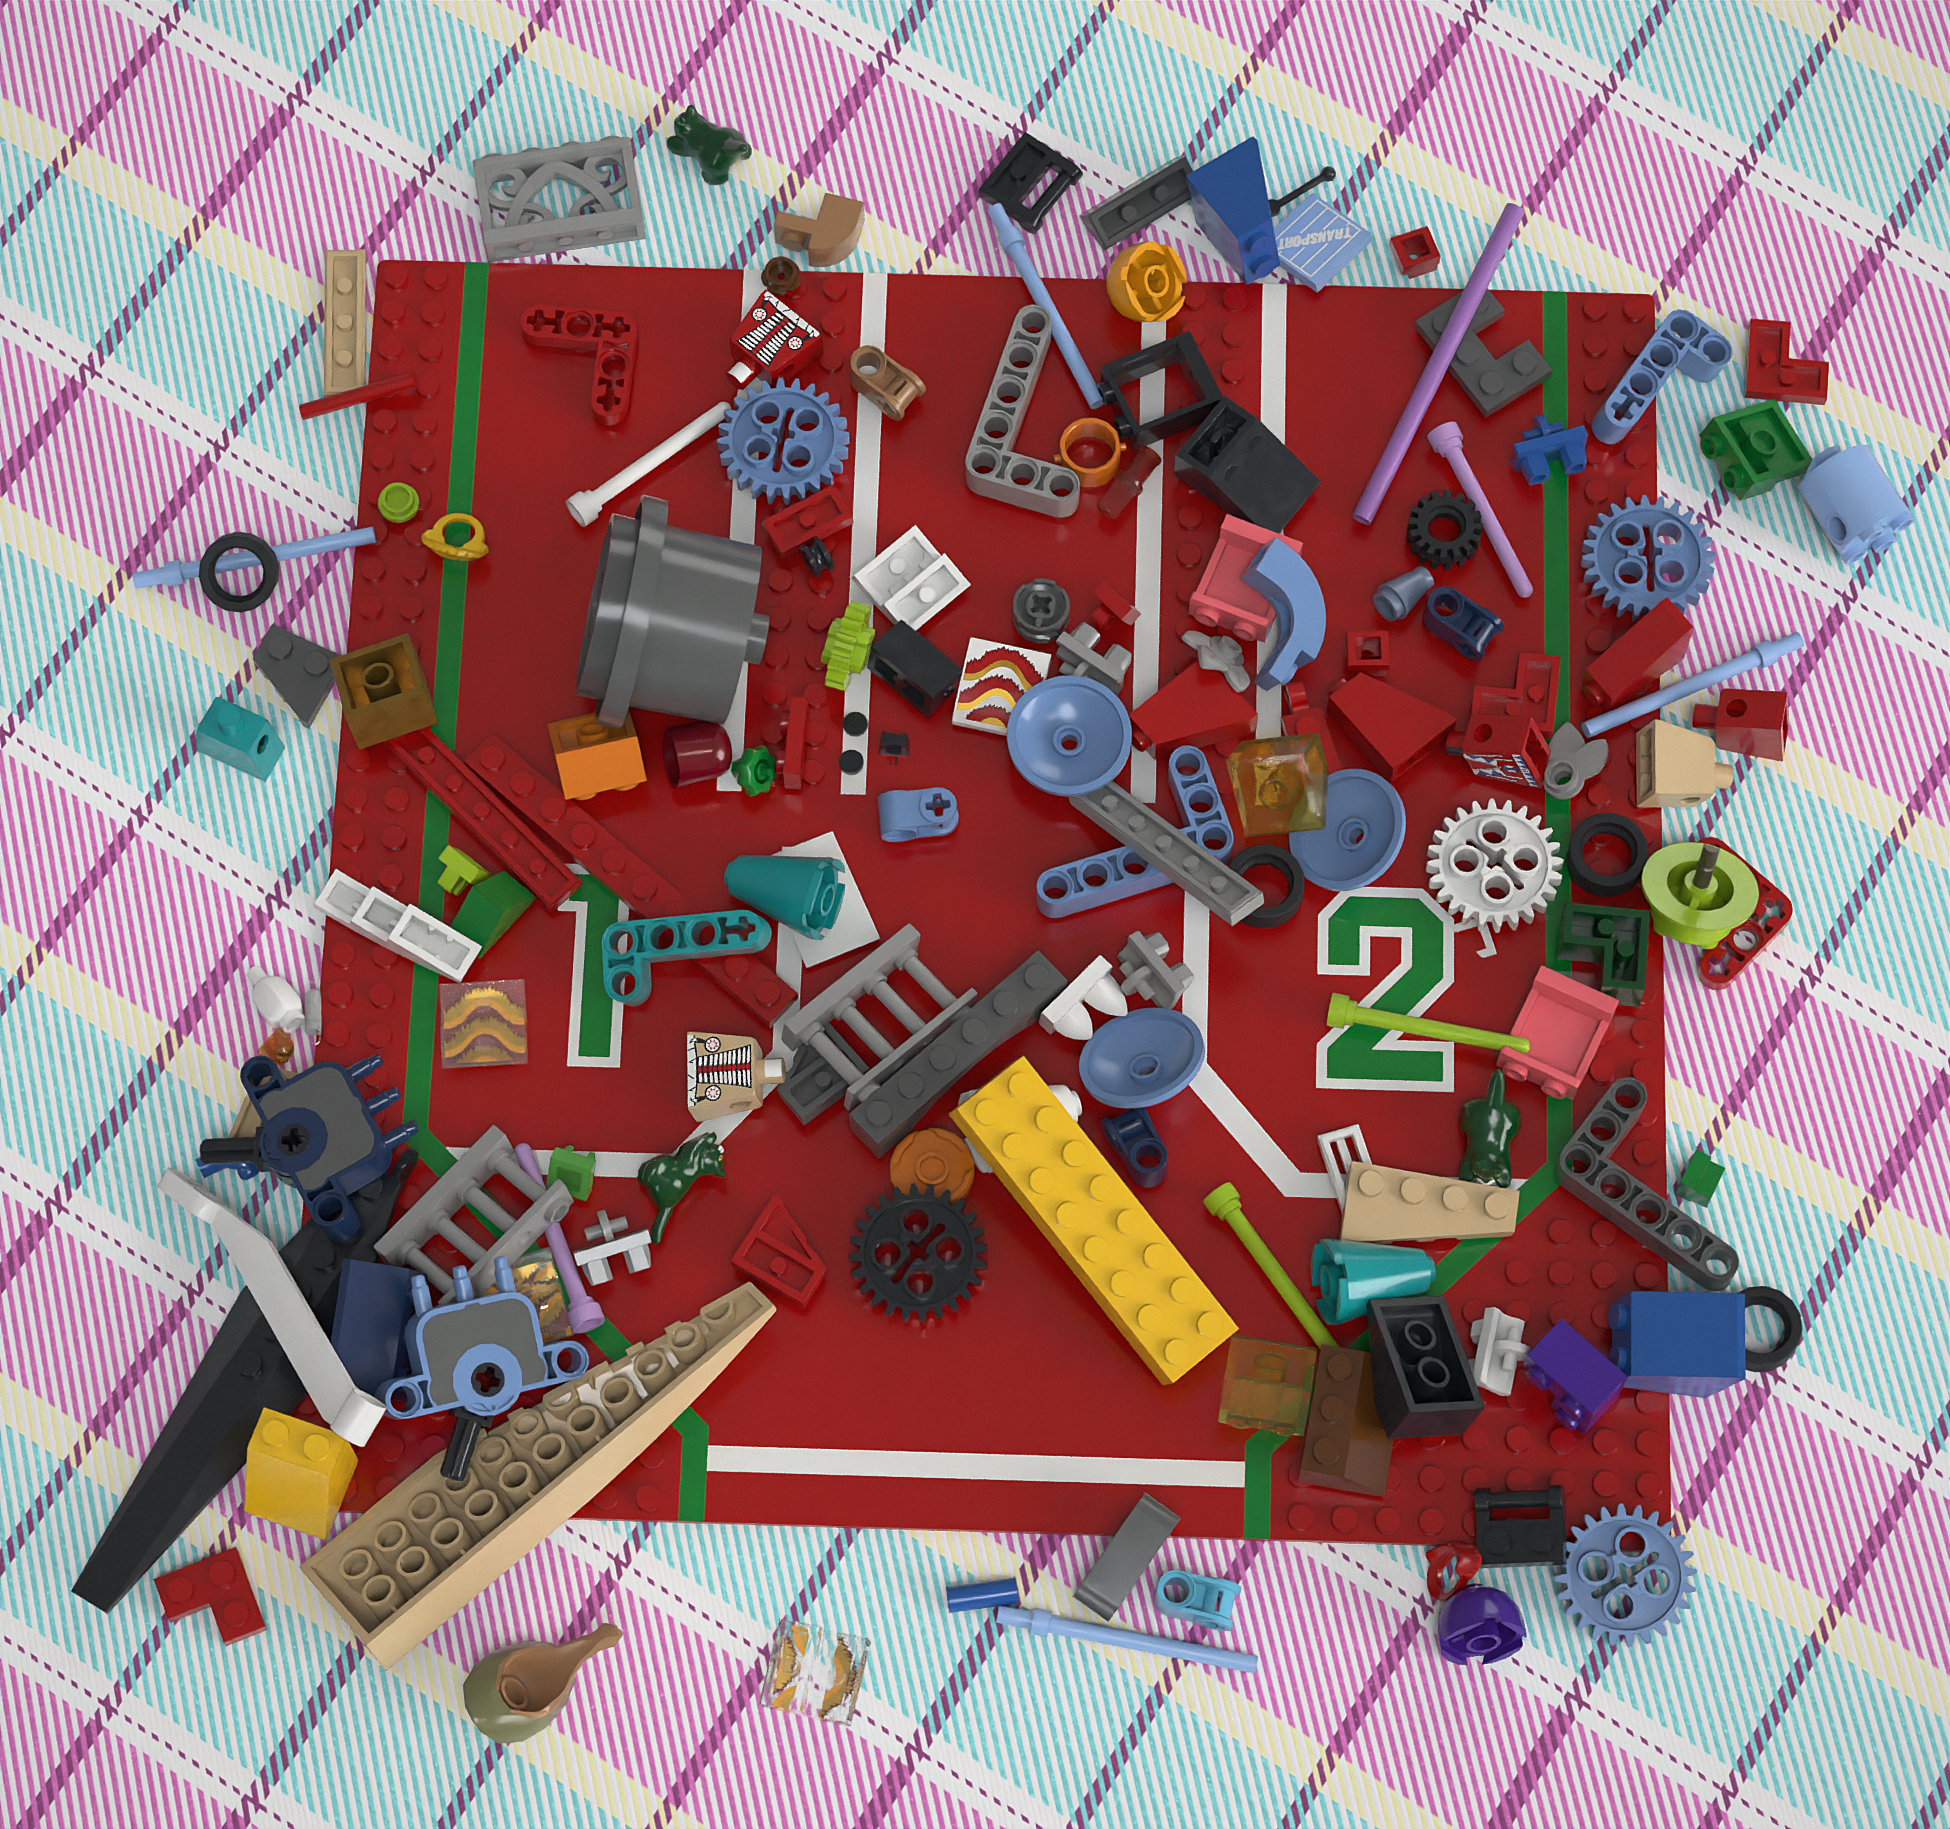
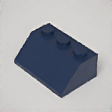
(372, 1322)

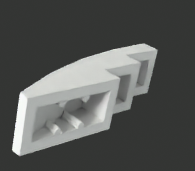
(397, 927)

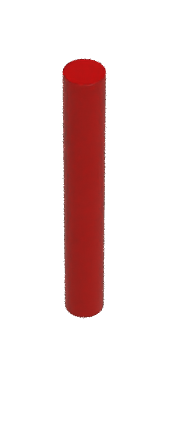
(358, 395)

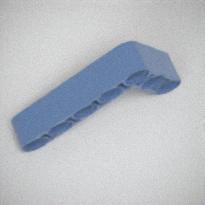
(1111, 864)

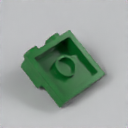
(1754, 449)

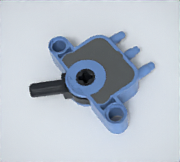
(472, 1336)

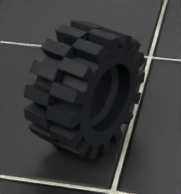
(1452, 509)

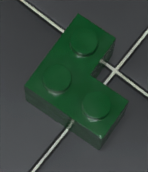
(1614, 940)

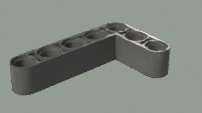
(1636, 1195)

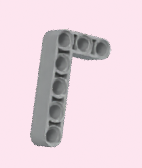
(1009, 419)

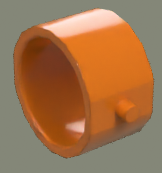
(1091, 428)

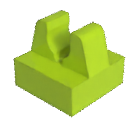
(460, 871)

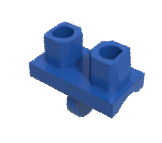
(1547, 444)

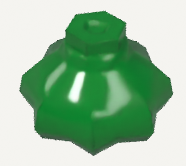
(754, 770)

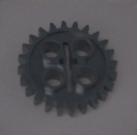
(888, 1229)

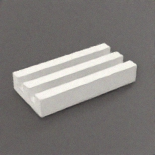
(1330, 1162)

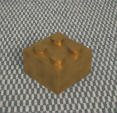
(383, 691)

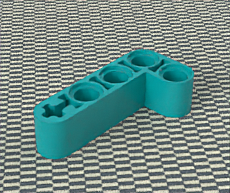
(685, 946)

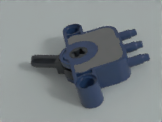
(316, 1135)

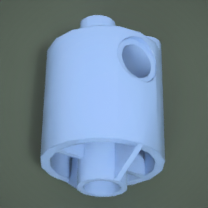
(1854, 501)

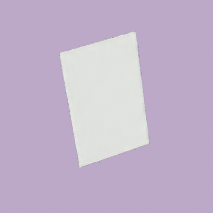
(853, 923)

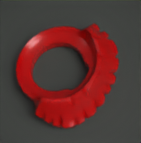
(1467, 1566)

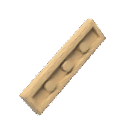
(344, 321)

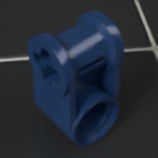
(1464, 624)
(1135, 1137)

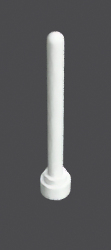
(586, 505)

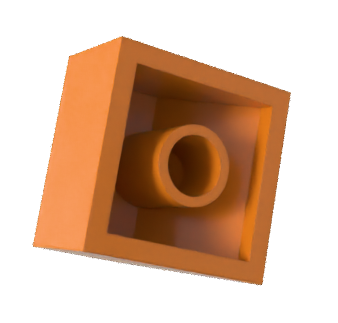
(596, 756)

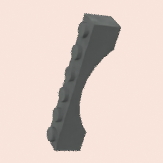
(917, 1086)

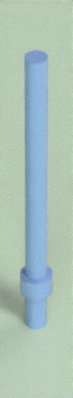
(1013, 244)
(176, 572)
(1761, 656)
(1042, 1622)

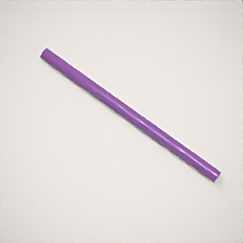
(1438, 364)

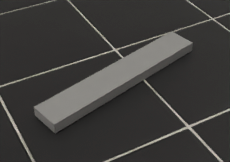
(1170, 852)

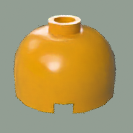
(1146, 282)

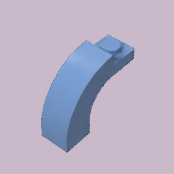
(1299, 608)

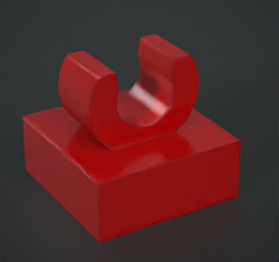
(1112, 608)

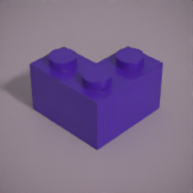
(1577, 1376)

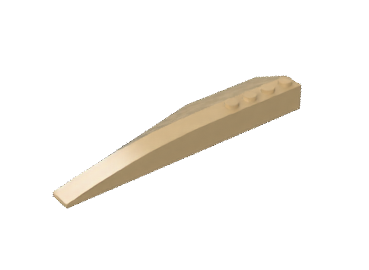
(447, 1540)

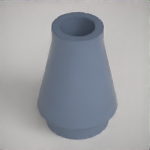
(1401, 594)

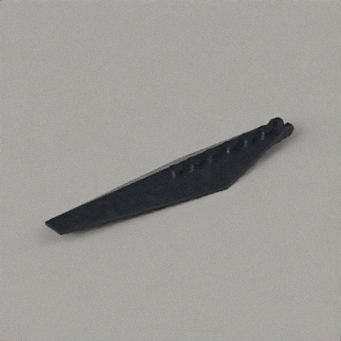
(222, 1404)

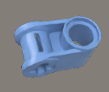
(912, 814)

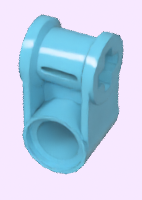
(1200, 1599)

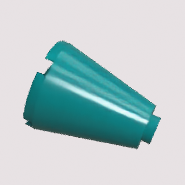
(790, 889)
(1362, 1271)

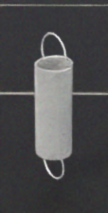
(312, 1012)

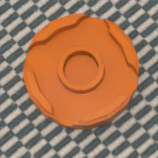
(933, 1159)

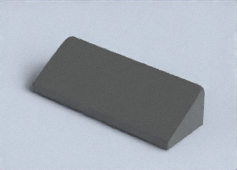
(1139, 203)

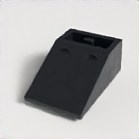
(1244, 468)

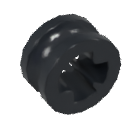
(816, 557)

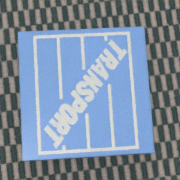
(1318, 242)

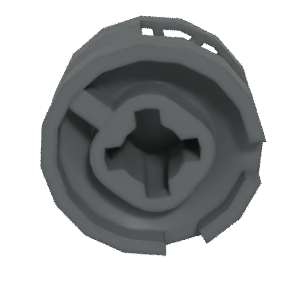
(1041, 611)

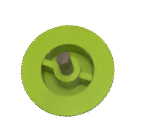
(1698, 892)

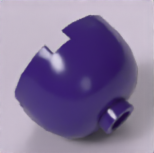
(1479, 1624)

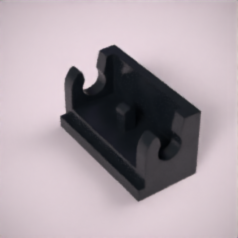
(913, 668)

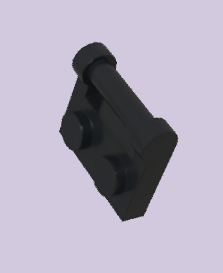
(1021, 173)
(1521, 1541)

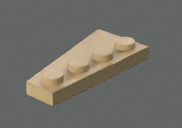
(1409, 1205)

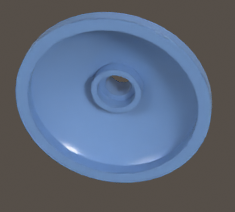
(1064, 711)
(1355, 805)
(1142, 1058)

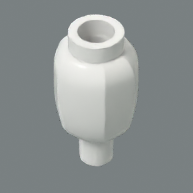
(276, 1000)

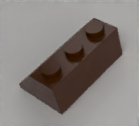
(1344, 1430)

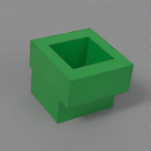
(1700, 1179)

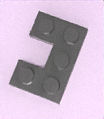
(1485, 380)

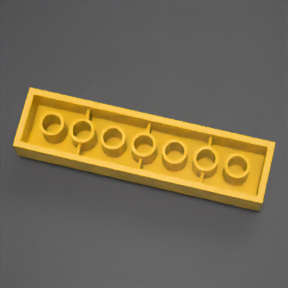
(1093, 1221)

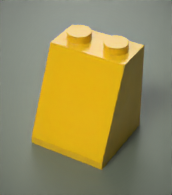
(297, 1473)

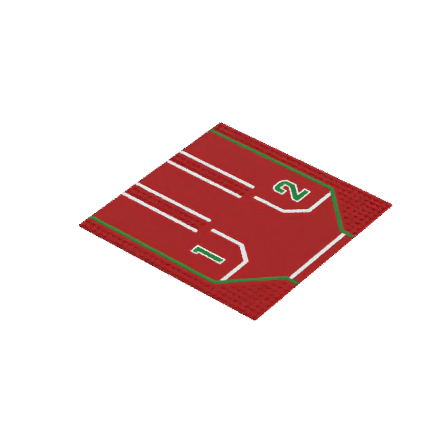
(1028, 1396)

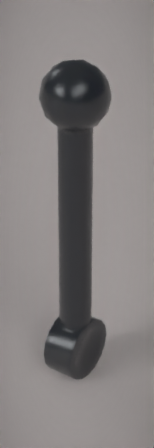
(1327, 174)

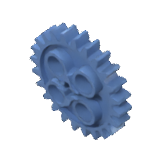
(819, 447)
(1609, 559)
(1647, 1609)

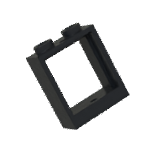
(1180, 350)

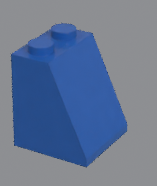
(1235, 210)
(1679, 1341)

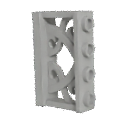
(555, 235)

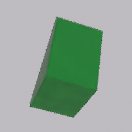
(491, 909)

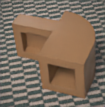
(827, 238)

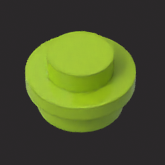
(398, 502)

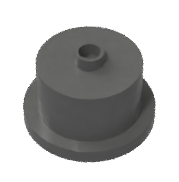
(669, 620)

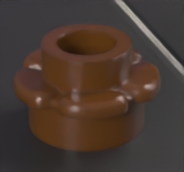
(779, 266)

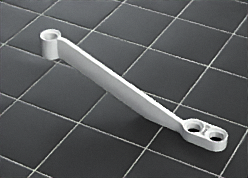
(344, 1406)

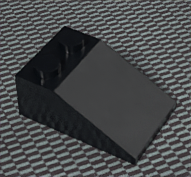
(1420, 1369)

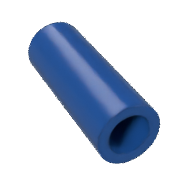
(982, 1595)

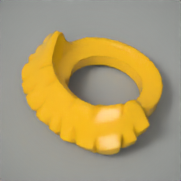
(469, 551)

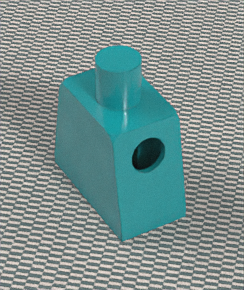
(233, 737)

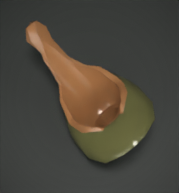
(532, 1673)

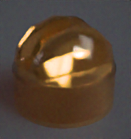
(278, 1047)

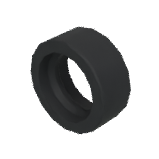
(213, 589)
(1617, 826)
(1285, 862)
(1792, 1321)

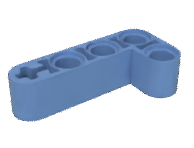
(1648, 378)

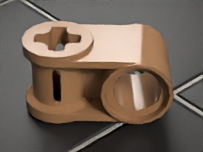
(890, 387)

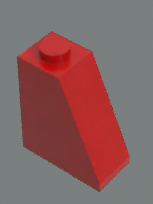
(1638, 657)
(1191, 711)
(1388, 723)

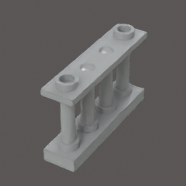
(871, 978)
(462, 1186)

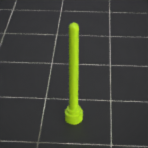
(1346, 1012)
(1226, 1205)

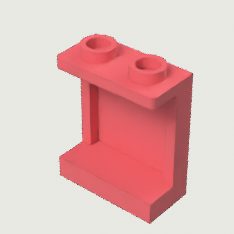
(1222, 594)
(1564, 1032)

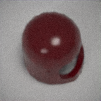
(701, 753)

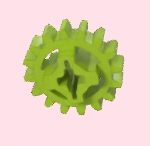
(848, 645)

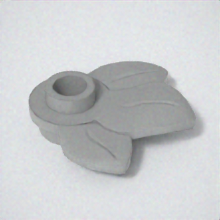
(1220, 655)
(1572, 759)

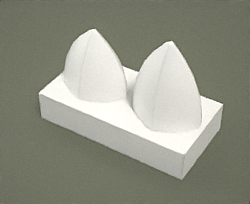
(1094, 987)

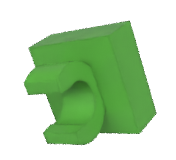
(573, 1170)

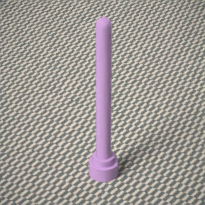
(1447, 441)
(583, 1311)

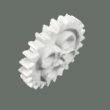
(1468, 889)

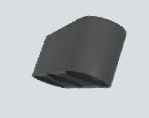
(1126, 1556)

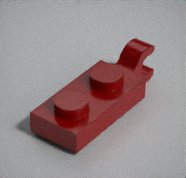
(1308, 721)

